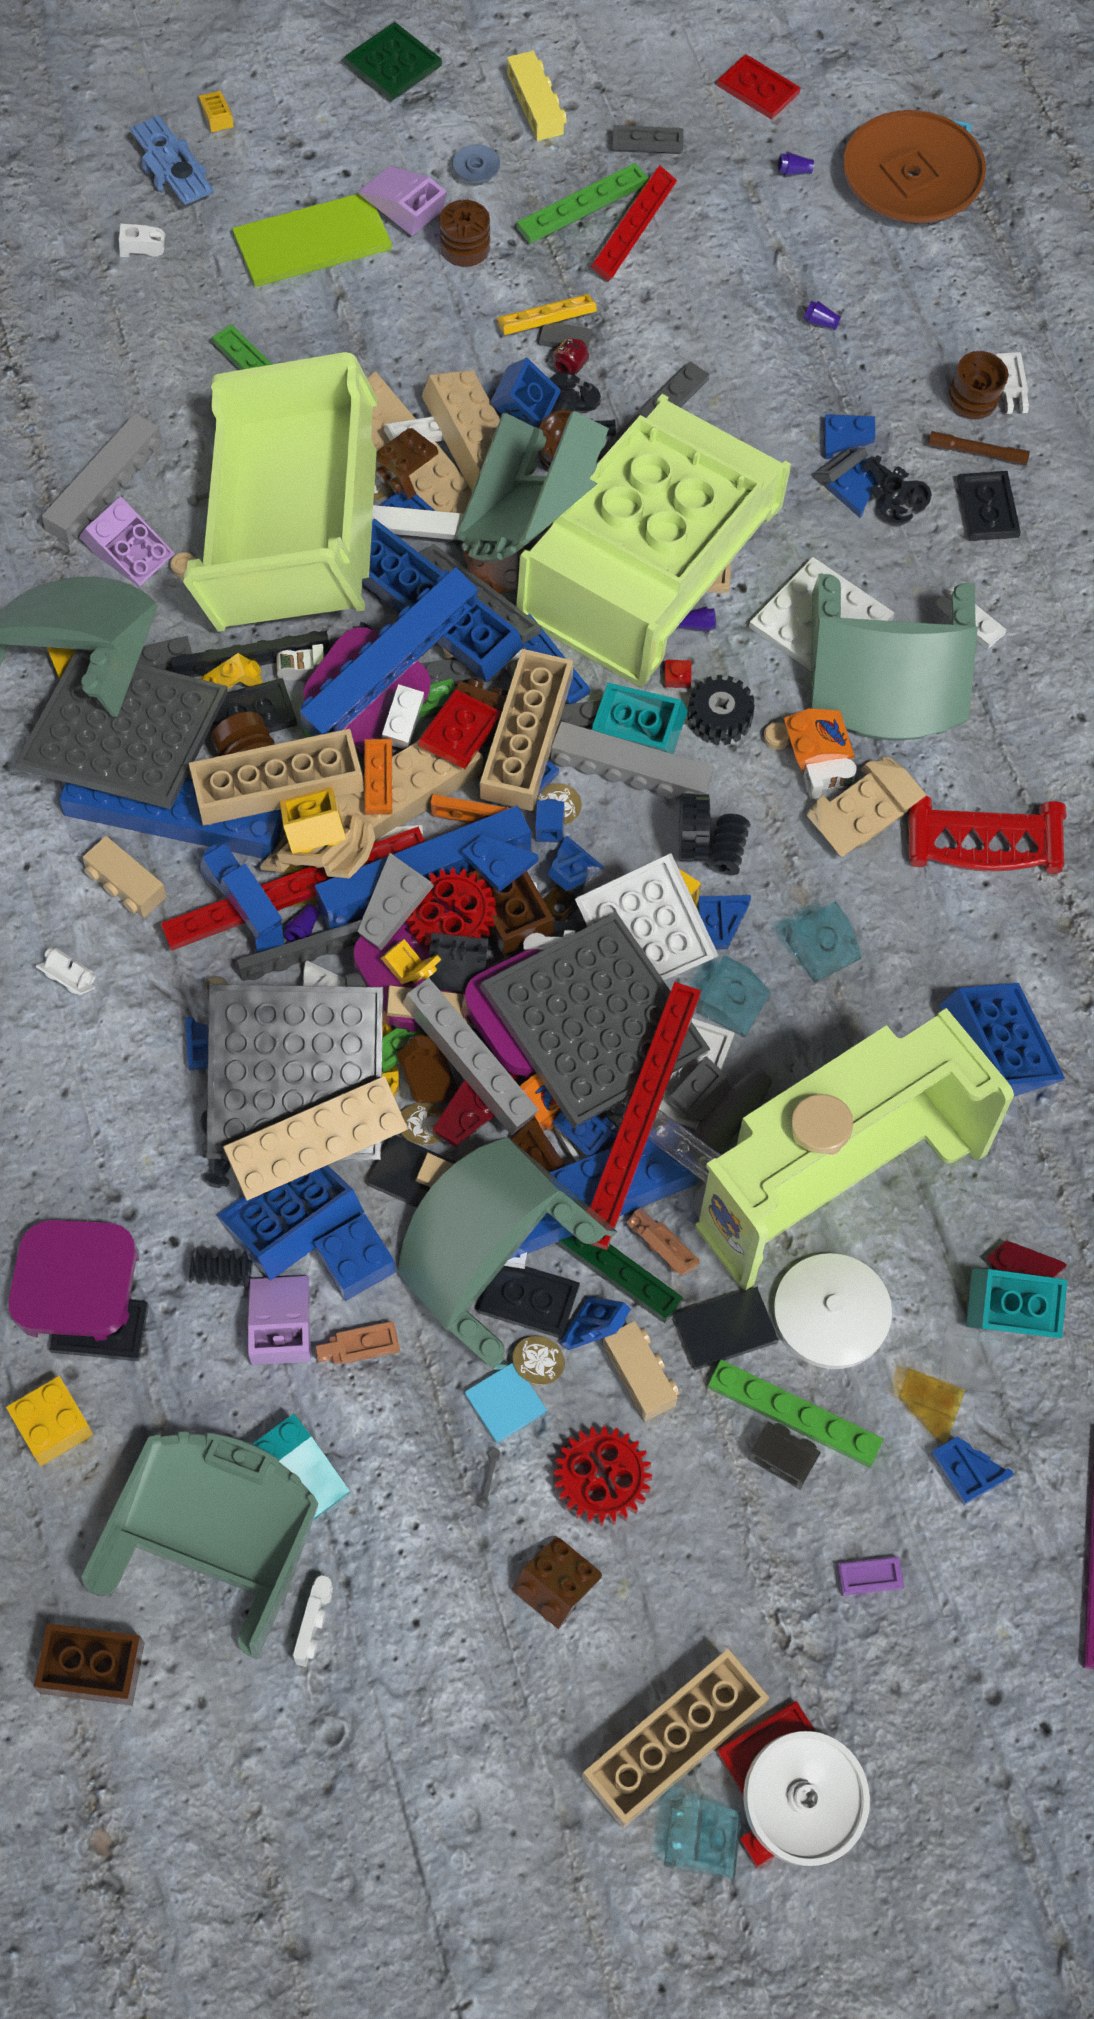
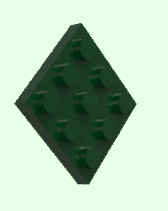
(392, 61)

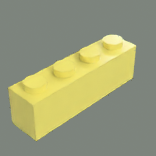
(536, 96)

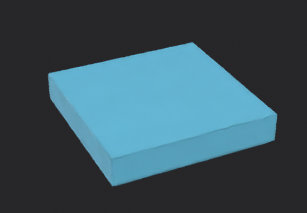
(505, 1403)

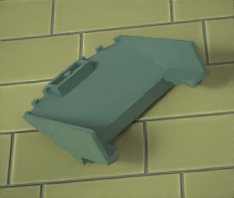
(514, 507)
(88, 616)
(892, 674)
(475, 1225)
(215, 1512)

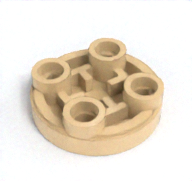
(822, 1124)

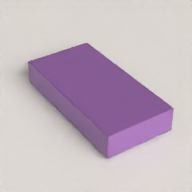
(870, 1576)

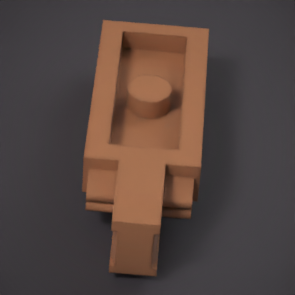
(663, 1242)
(360, 1344)

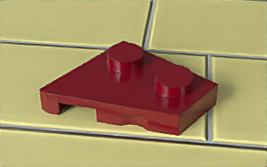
(1019, 1259)

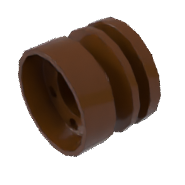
(465, 233)
(977, 384)
(552, 429)
(241, 733)

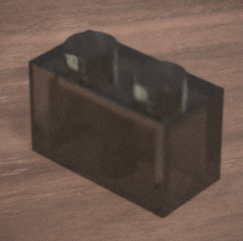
(784, 1454)

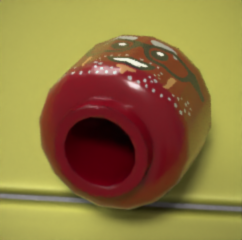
(570, 356)

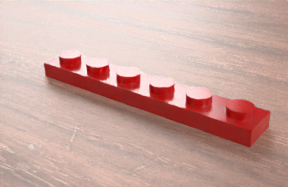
(633, 223)

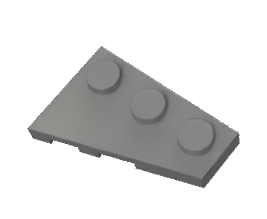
(393, 901)

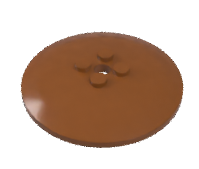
(921, 143)

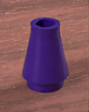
(794, 164)
(821, 315)
(700, 619)
(302, 924)

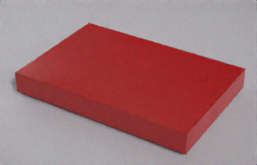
(758, 86)
(460, 729)
(741, 1751)

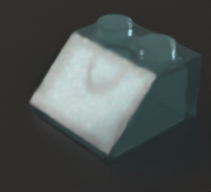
(824, 941)
(733, 997)
(702, 1838)

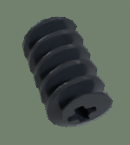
(728, 844)
(220, 1267)

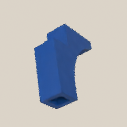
(240, 889)

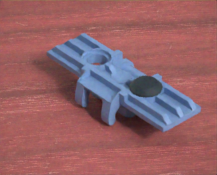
(184, 177)

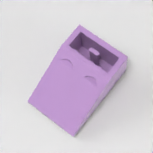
(405, 197)
(126, 542)
(279, 1320)

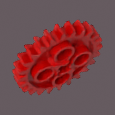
(465, 892)
(578, 1486)

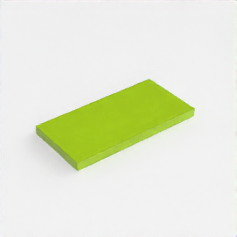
(311, 239)

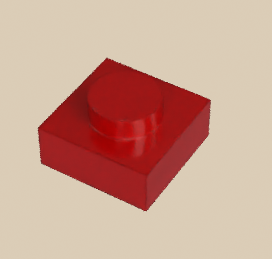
(678, 673)
(755, 1850)

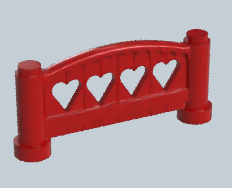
(1043, 829)

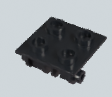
(460, 960)

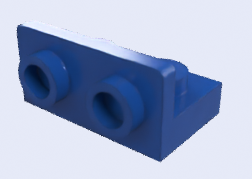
(590, 1136)

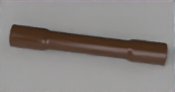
(950, 442)

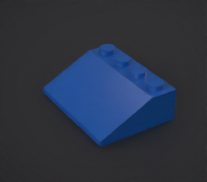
(1007, 1033)
(288, 1219)

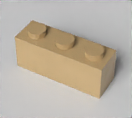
(124, 877)
(641, 1371)

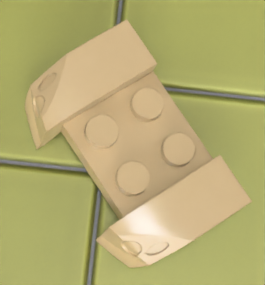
(866, 806)
(338, 860)

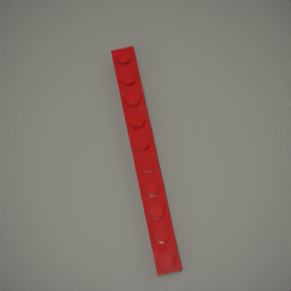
(281, 892)
(644, 1105)

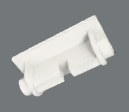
(77, 978)

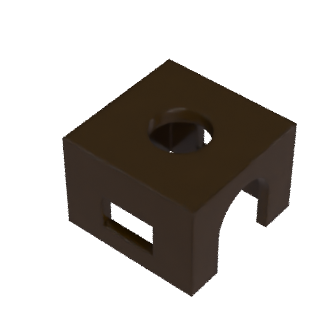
(564, 897)

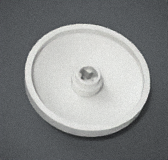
(832, 1311)
(806, 1798)

